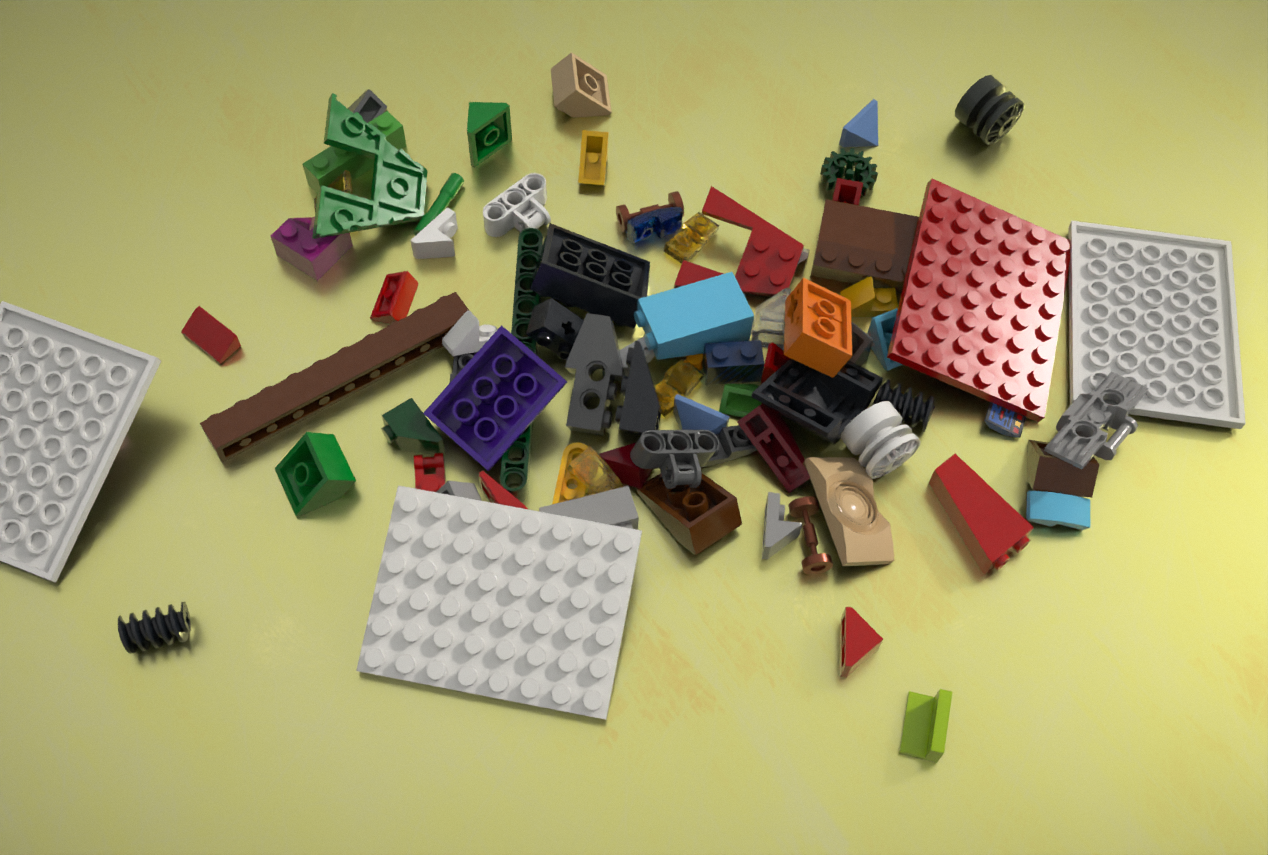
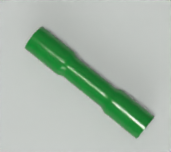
(446, 195)

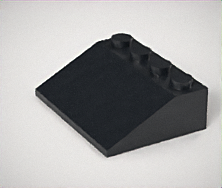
(590, 275)

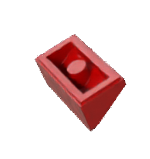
(394, 297)
(210, 335)

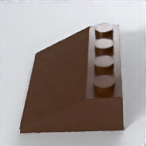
(863, 244)

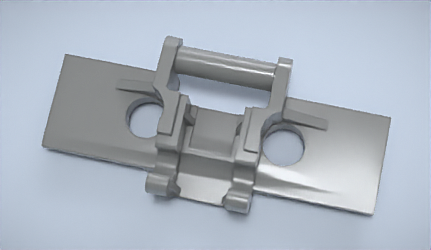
(1081, 424)

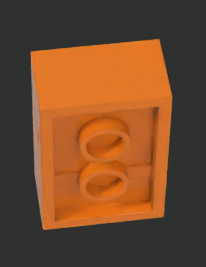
(818, 328)

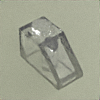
(770, 320)

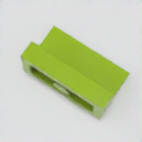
(926, 725)

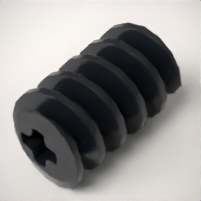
(906, 404)
(155, 629)

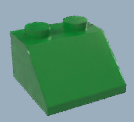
(314, 473)

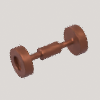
(623, 215)
(803, 508)

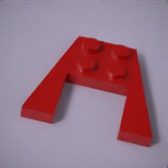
(767, 258)

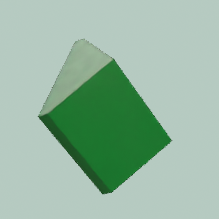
(487, 129)

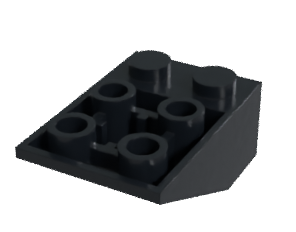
(641, 403)

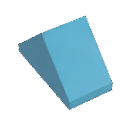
(881, 331)

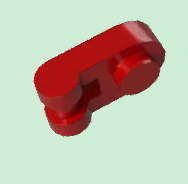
(429, 482)

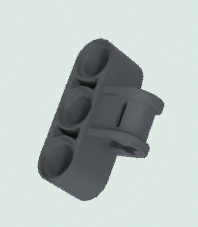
(676, 453)

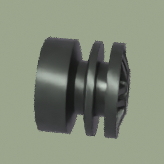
(989, 109)

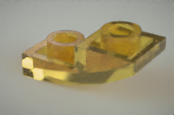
(692, 238)
(679, 380)
(594, 472)

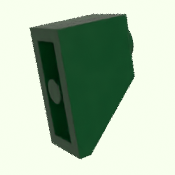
(411, 429)

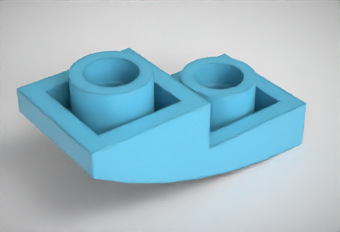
(1058, 508)

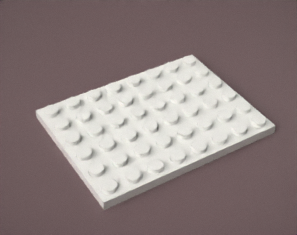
(1159, 316)
(61, 426)
(500, 602)

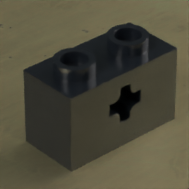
(554, 327)

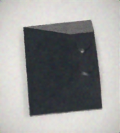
(817, 400)

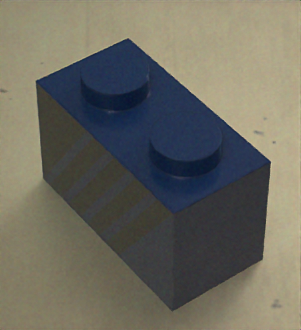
(733, 362)

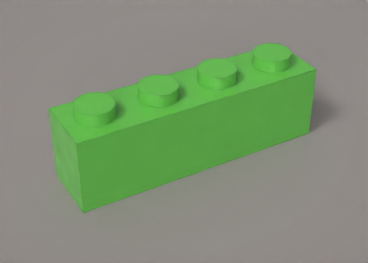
(332, 162)

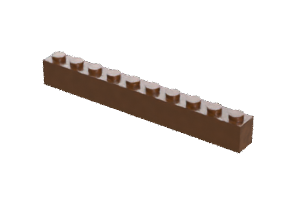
(332, 379)

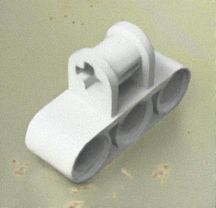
(518, 207)

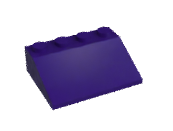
(495, 397)

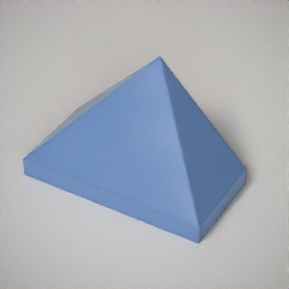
(862, 129)
(696, 416)

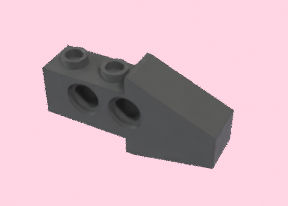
(594, 350)

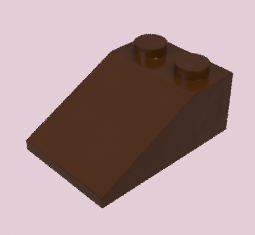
(693, 515)

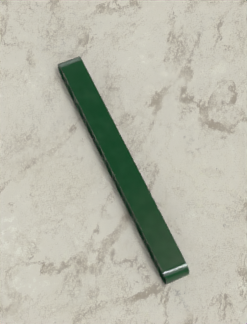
(528, 252)

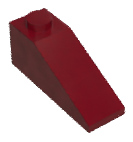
(776, 445)

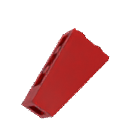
(979, 514)

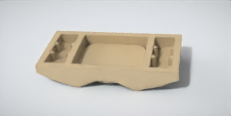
(850, 511)

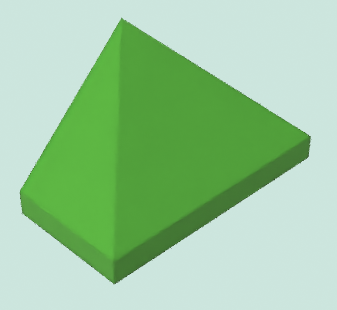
(738, 400)

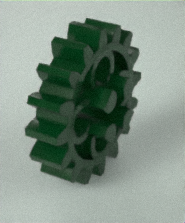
(843, 165)

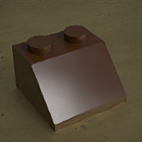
(1057, 476)

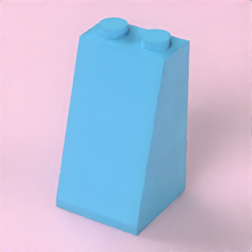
(694, 314)

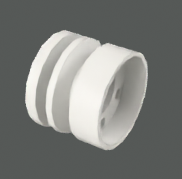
(880, 439)

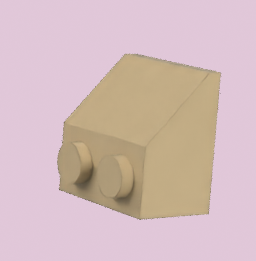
(580, 88)

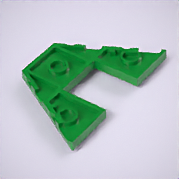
(397, 180)

